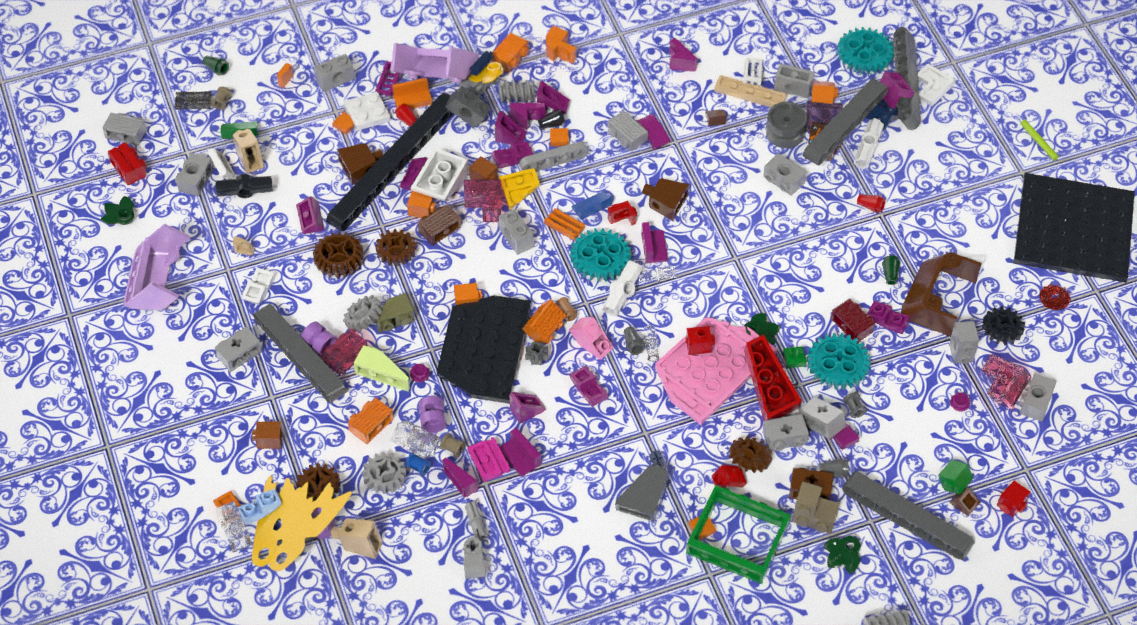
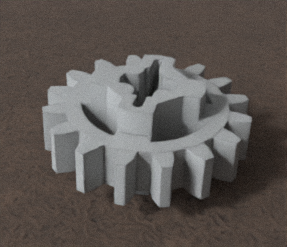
(363, 313)
(385, 474)

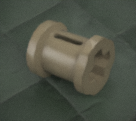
(221, 98)
(452, 445)

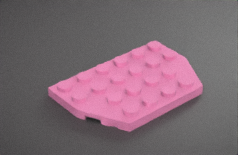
(707, 380)

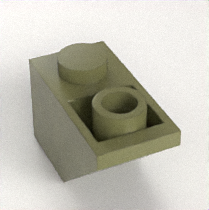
(395, 313)

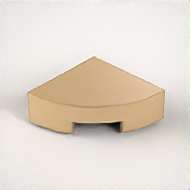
(242, 246)

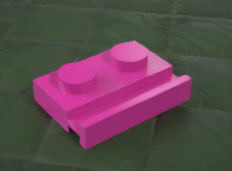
(488, 459)

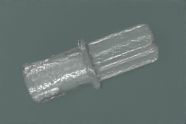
(657, 274)
(651, 343)

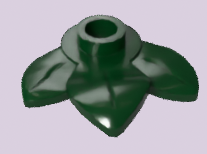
(119, 213)
(761, 326)
(841, 555)

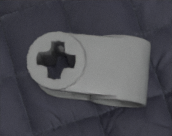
(473, 560)

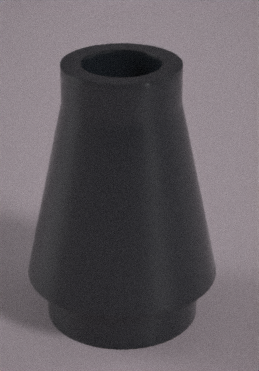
(551, 120)

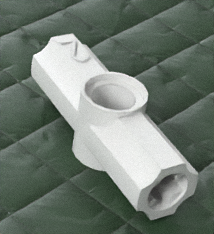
(868, 143)
(622, 288)

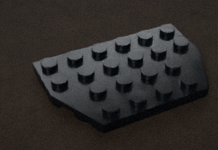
(484, 347)

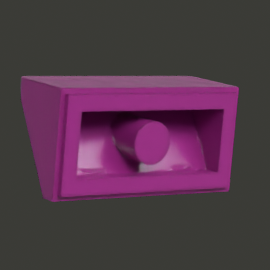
(412, 172)
(310, 216)

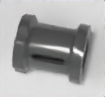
(855, 405)

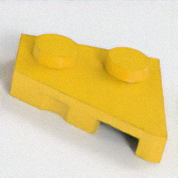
(519, 186)

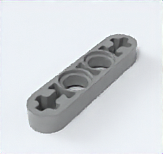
(572, 152)

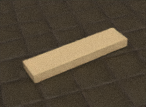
(748, 91)

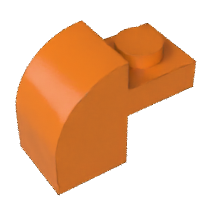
(557, 45)

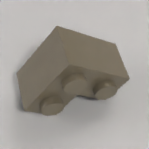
(814, 511)

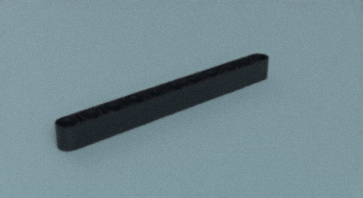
(390, 164)

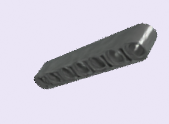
(906, 65)
(845, 122)
(299, 353)
(908, 515)

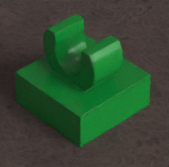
(794, 357)

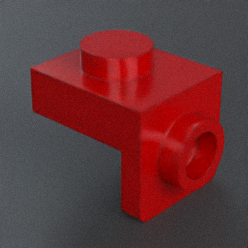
(622, 211)
(729, 476)

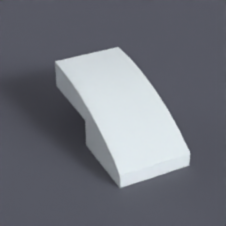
(259, 286)

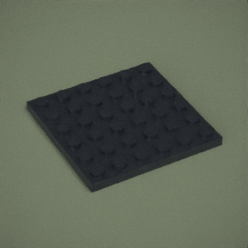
(1074, 227)

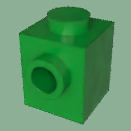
(955, 477)

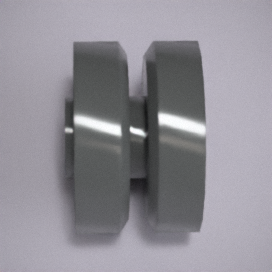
(786, 124)

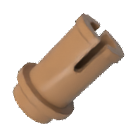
(566, 307)

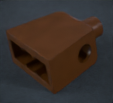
(357, 160)
(666, 197)

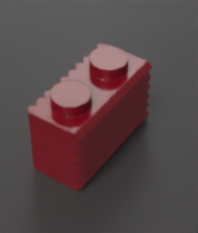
(852, 320)

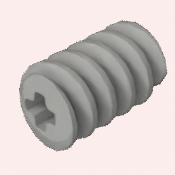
(516, 91)
(896, 618)

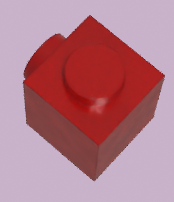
(699, 340)
(1013, 499)

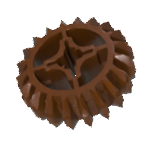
(339, 261)

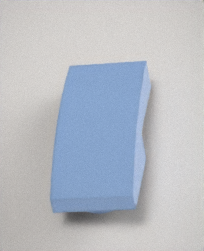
(264, 505)

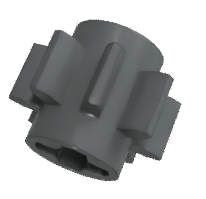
(536, 353)

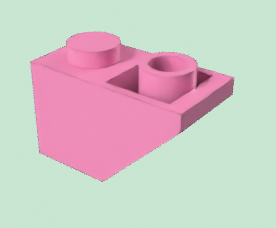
(591, 337)

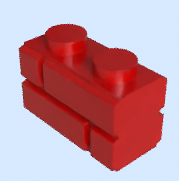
(127, 164)

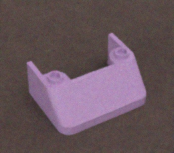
(434, 63)
(151, 267)

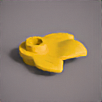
(489, 73)

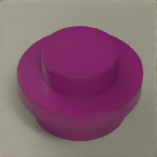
(419, 373)
(960, 402)

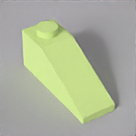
(378, 367)

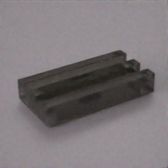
(193, 100)

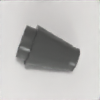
(633, 341)
(837, 467)

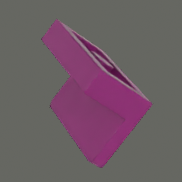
(896, 88)
(653, 244)
(520, 453)

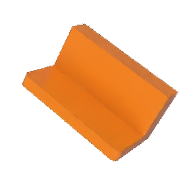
(412, 93)

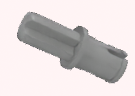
(475, 520)

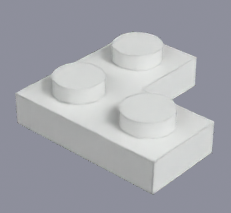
(937, 84)

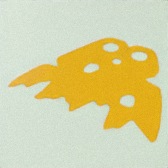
(296, 522)

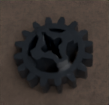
(1003, 325)

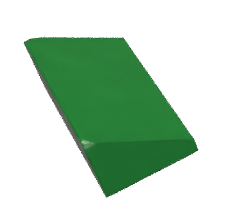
(228, 129)

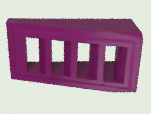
(384, 77)
(462, 480)

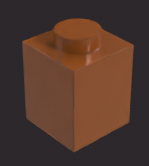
(483, 169)
(267, 435)

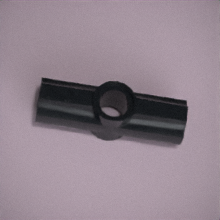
(244, 186)

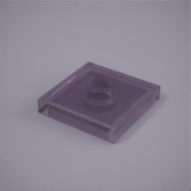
(821, 112)

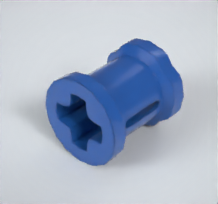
(418, 464)

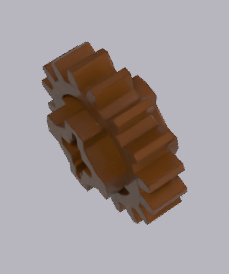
(395, 247)
(750, 454)
(320, 474)

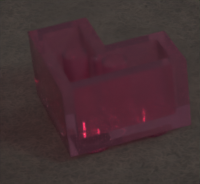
(484, 195)
(1008, 380)

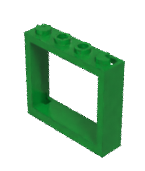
(725, 559)

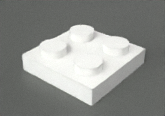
(367, 111)

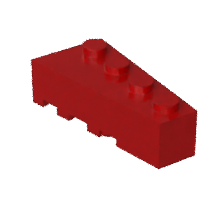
(772, 386)

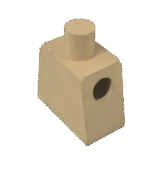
(244, 143)
(359, 537)

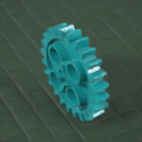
(865, 50)
(605, 251)
(838, 361)

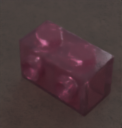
(343, 353)

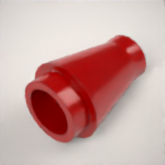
(405, 114)
(872, 202)

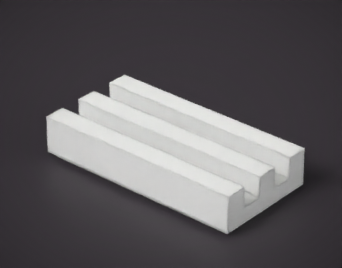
(752, 79)
(221, 164)

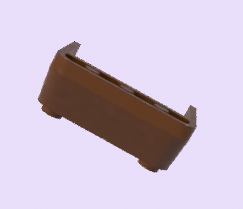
(924, 306)

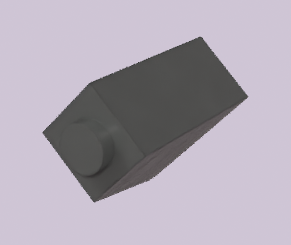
(644, 494)

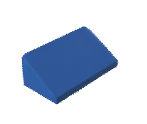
(592, 205)

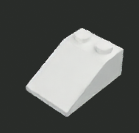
(441, 175)

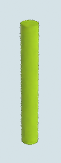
(1041, 142)

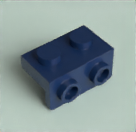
(884, 113)

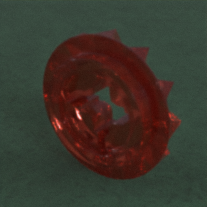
(1056, 303)

